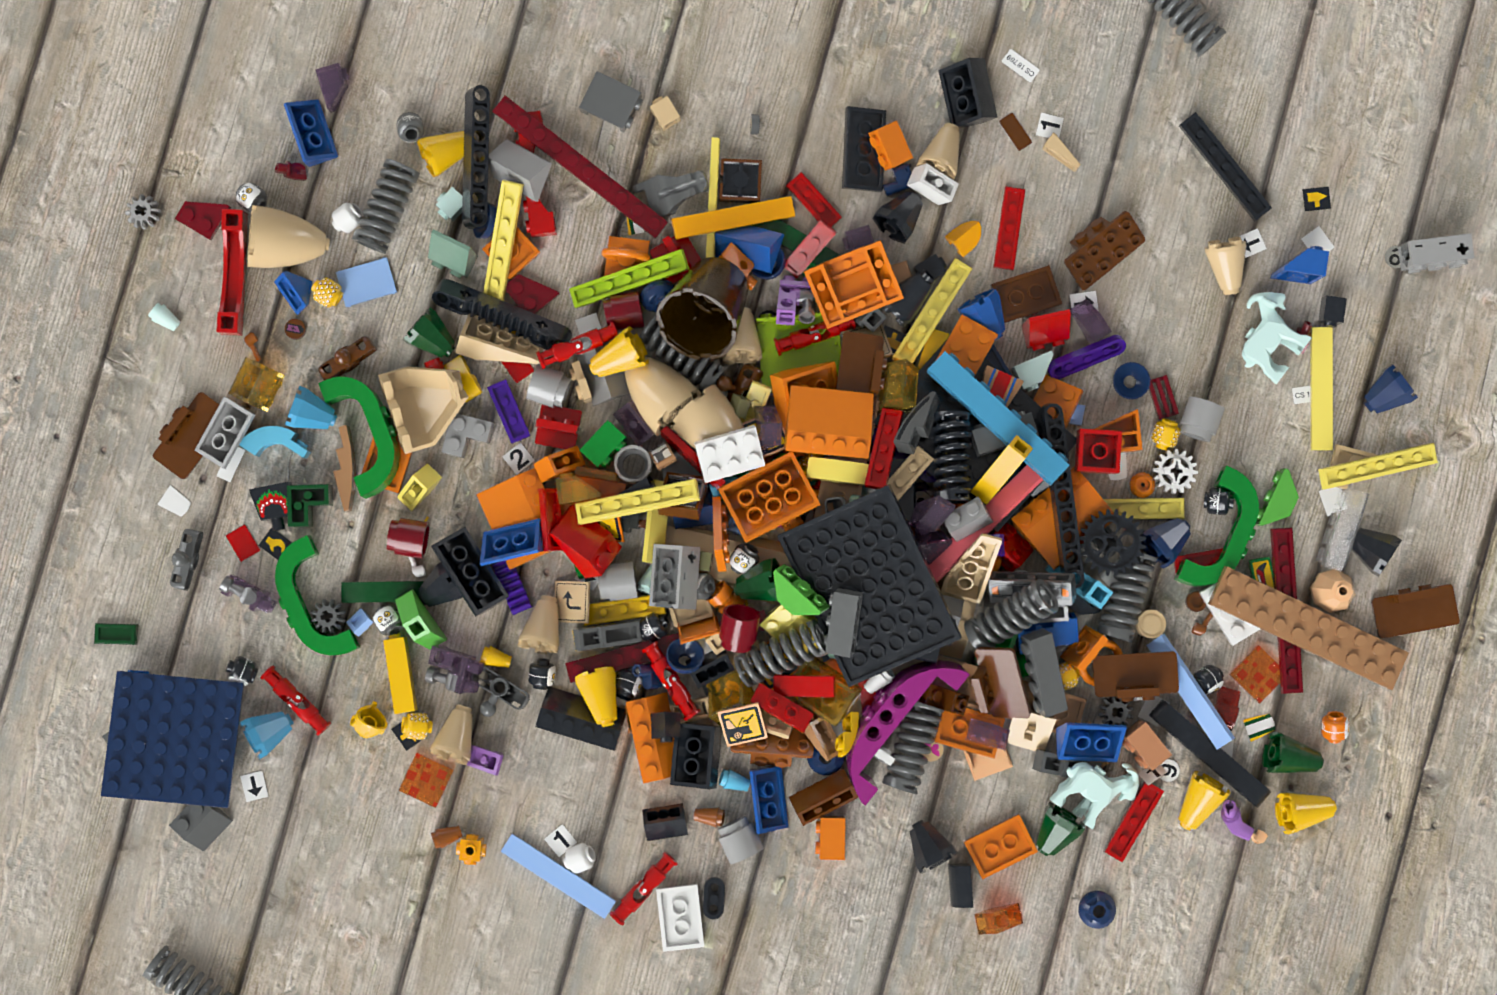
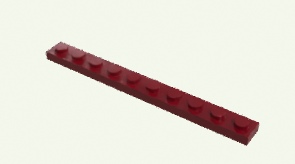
(580, 167)
(625, 656)

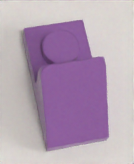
(485, 760)

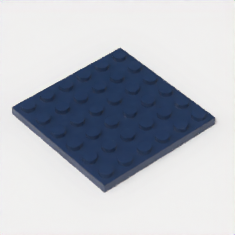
(172, 739)

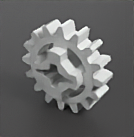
(1174, 462)

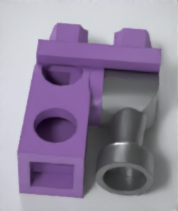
(794, 294)

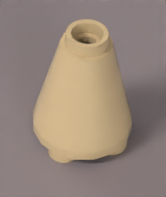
(943, 151)
(1227, 263)
(747, 344)
(542, 627)
(455, 736)

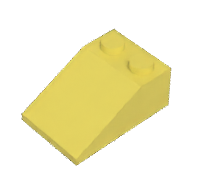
(781, 620)

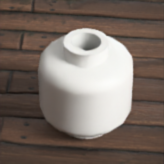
(346, 217)
(579, 858)

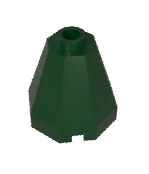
(430, 335)
(758, 582)
(1057, 830)

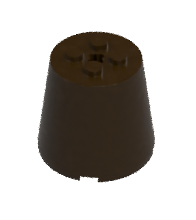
(704, 309)

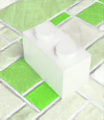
(932, 184)

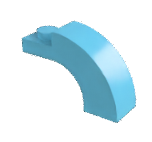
(264, 437)
(1090, 590)

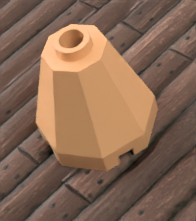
(1332, 591)

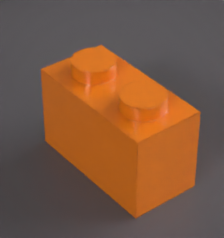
(890, 145)
(559, 463)
(831, 838)

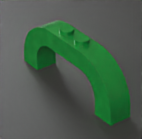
(384, 434)
(1241, 531)
(292, 601)

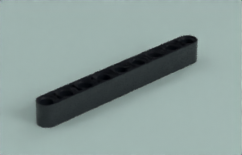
(1068, 503)

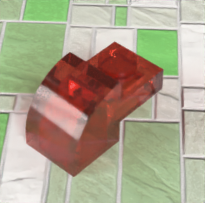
(1227, 705)

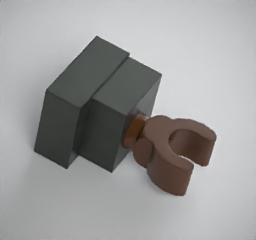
(633, 522)

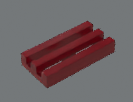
(1170, 396)

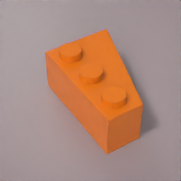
(1130, 428)

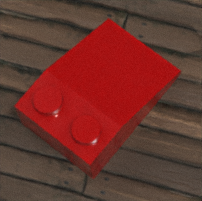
(1047, 329)
(586, 545)

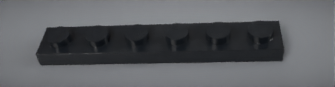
(1225, 166)

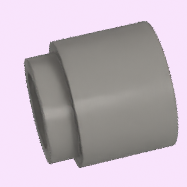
(548, 387)
(1201, 419)
(623, 454)
(619, 582)
(739, 840)

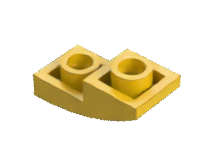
(933, 343)
(469, 380)
(845, 740)

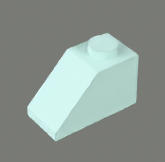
(1033, 371)

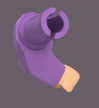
(1232, 818)

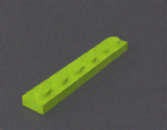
(629, 278)

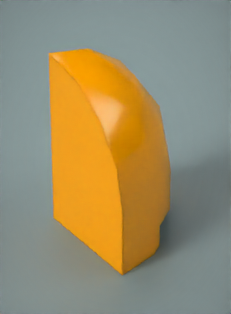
(965, 237)

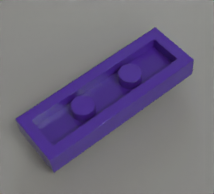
(509, 411)

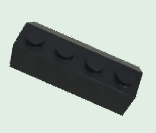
(475, 582)
(570, 716)

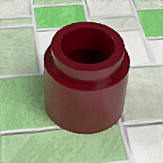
(624, 311)
(408, 537)
(739, 628)

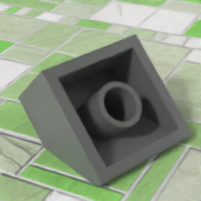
(200, 825)

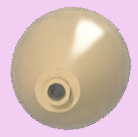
(282, 239)
(659, 393)
(706, 417)

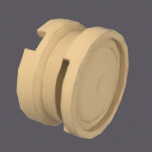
(1150, 623)

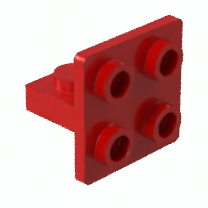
(671, 245)
(558, 427)
(1016, 548)

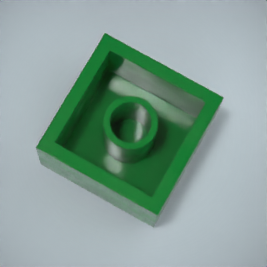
(604, 445)

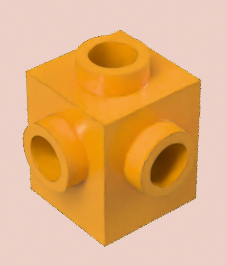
(476, 843)

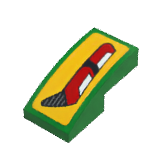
(1262, 570)

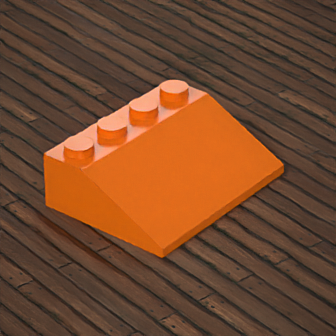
(817, 375)
(829, 422)
(769, 496)
(511, 504)
(1037, 520)

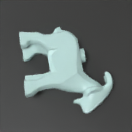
(1269, 335)
(1096, 789)

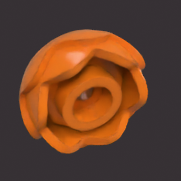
(1137, 489)

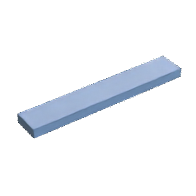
(1196, 698)
(558, 876)

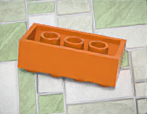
(653, 756)

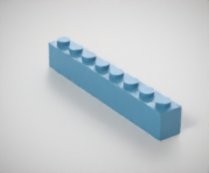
(996, 416)

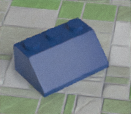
(1305, 267)

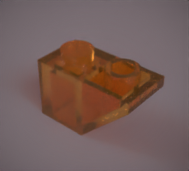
(998, 919)

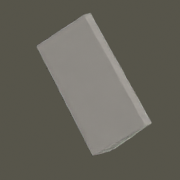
(519, 165)
(602, 388)
(225, 432)

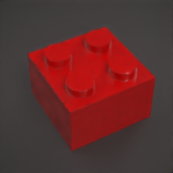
(1098, 451)

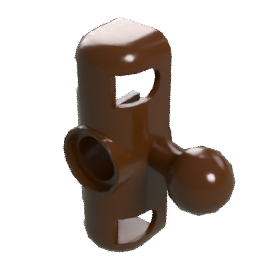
(347, 358)
(741, 383)

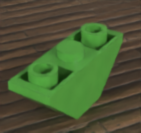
(1279, 500)
(796, 594)
(418, 621)

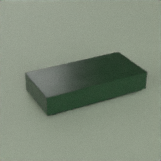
(116, 634)

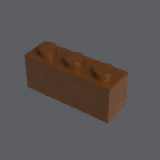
(823, 797)

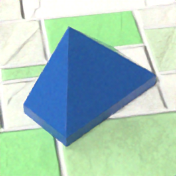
(295, 290)

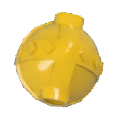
(369, 721)

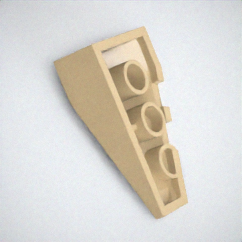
(491, 343)
(972, 571)

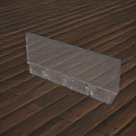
(1346, 524)

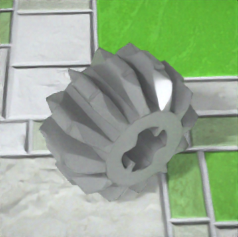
(135, 210)

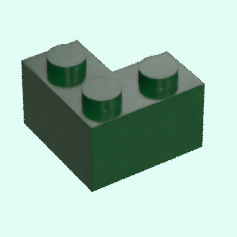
(301, 502)

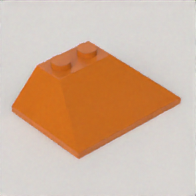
(853, 284)

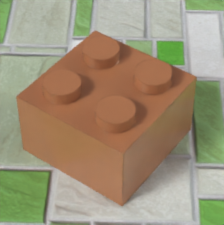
(1146, 745)

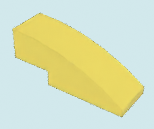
(837, 471)

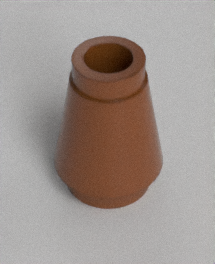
(710, 816)
(446, 836)

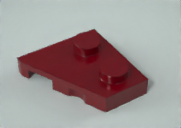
(202, 217)
(530, 294)

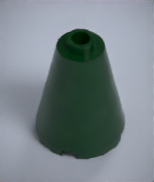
(1289, 756)

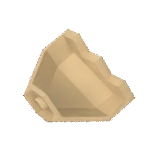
(422, 403)

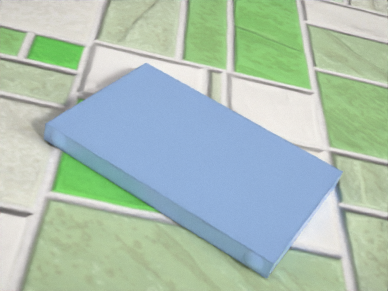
(366, 282)

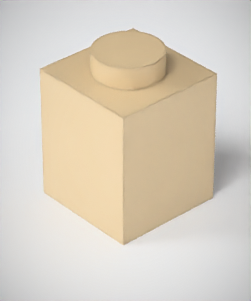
(664, 112)

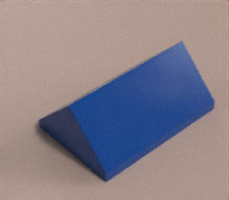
(311, 131)
(754, 242)
(511, 542)
(1089, 741)
(768, 799)

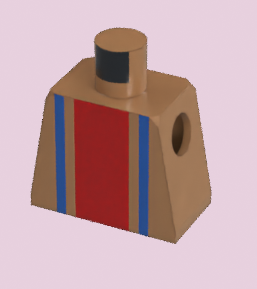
(1001, 384)

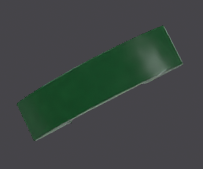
(376, 591)

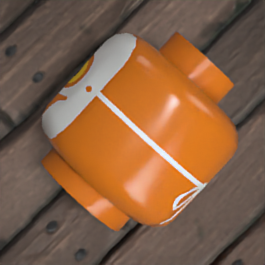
(1335, 727)

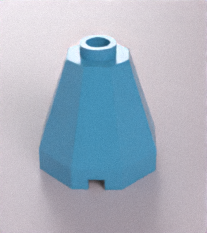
(310, 411)
(266, 731)

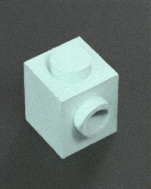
(450, 204)

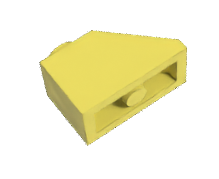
(419, 487)

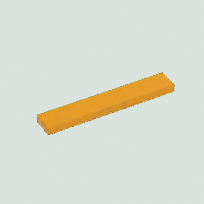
(733, 217)

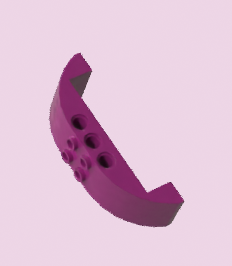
(910, 685)

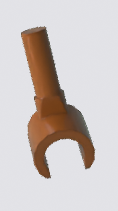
(250, 340)
(1200, 629)

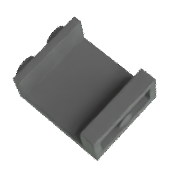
(611, 101)

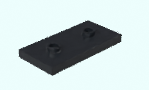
(860, 158)

